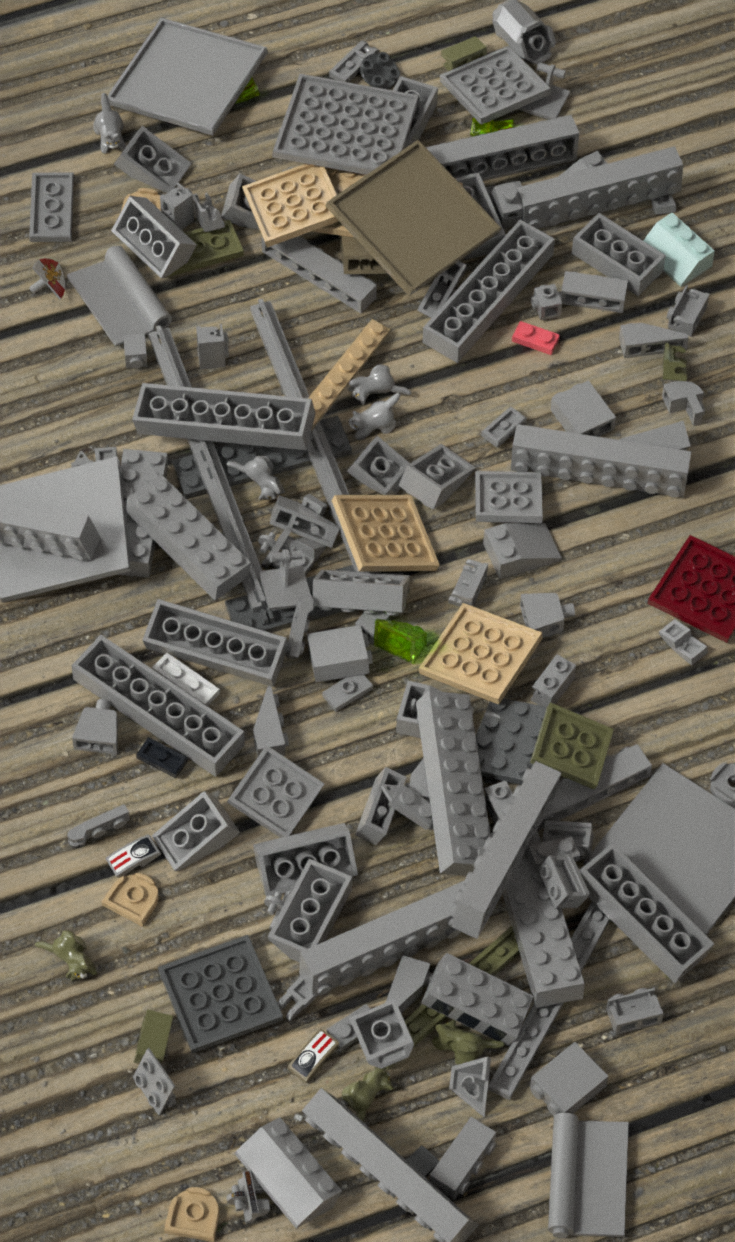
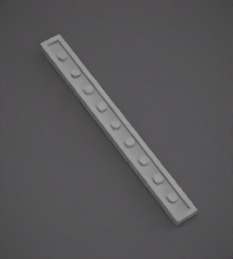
(541, 1019)

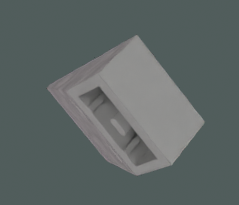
(407, 717)

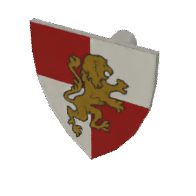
(50, 275)

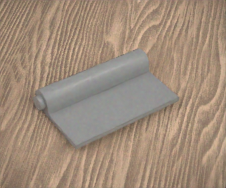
(120, 296)
(588, 1177)

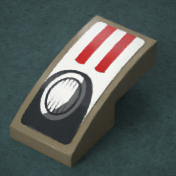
(312, 1055)

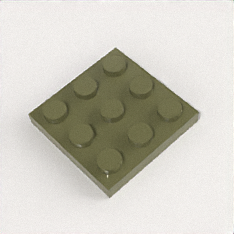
(572, 745)

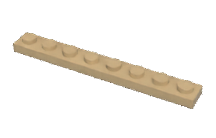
(347, 368)

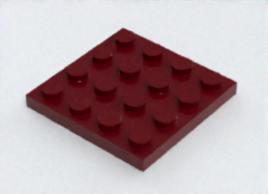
(699, 589)

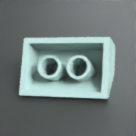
(684, 250)

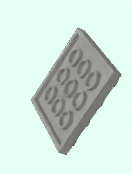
(495, 85)

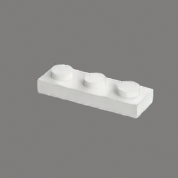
(186, 679)

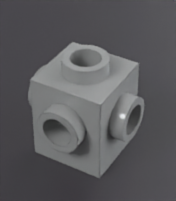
(547, 301)

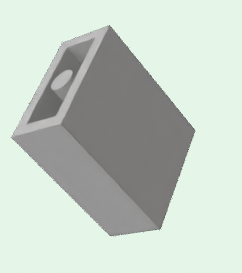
(583, 411)
(339, 653)
(568, 1081)

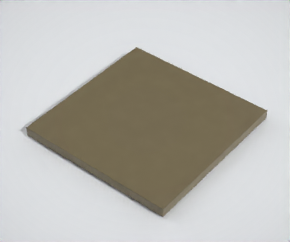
(413, 217)

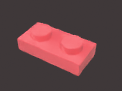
(535, 338)

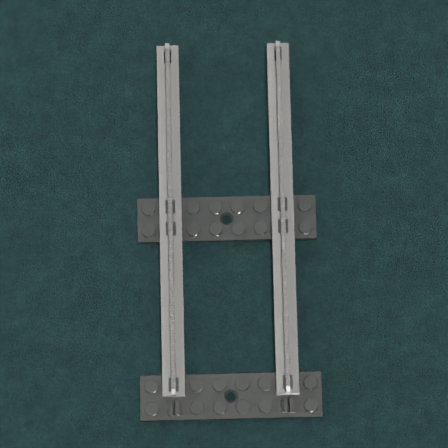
(208, 474)

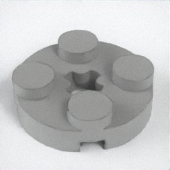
(719, 783)

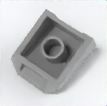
(379, 467)
(383, 1034)

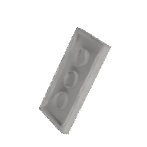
(51, 207)

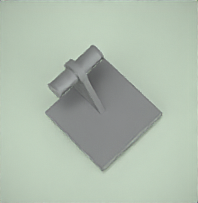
(551, 105)
(284, 585)

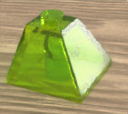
(400, 639)

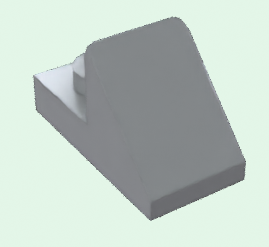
(311, 552)

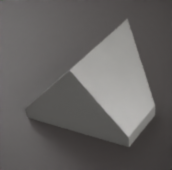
(471, 1082)

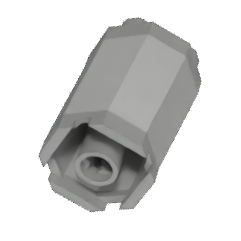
(523, 31)

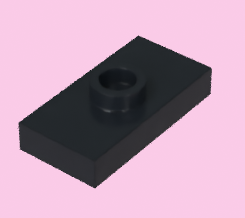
(162, 757)

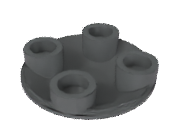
(379, 70)

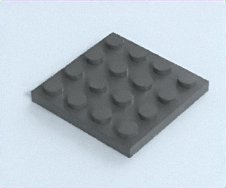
(508, 739)
(220, 994)

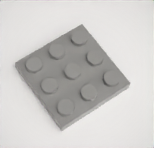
(508, 497)
(275, 792)

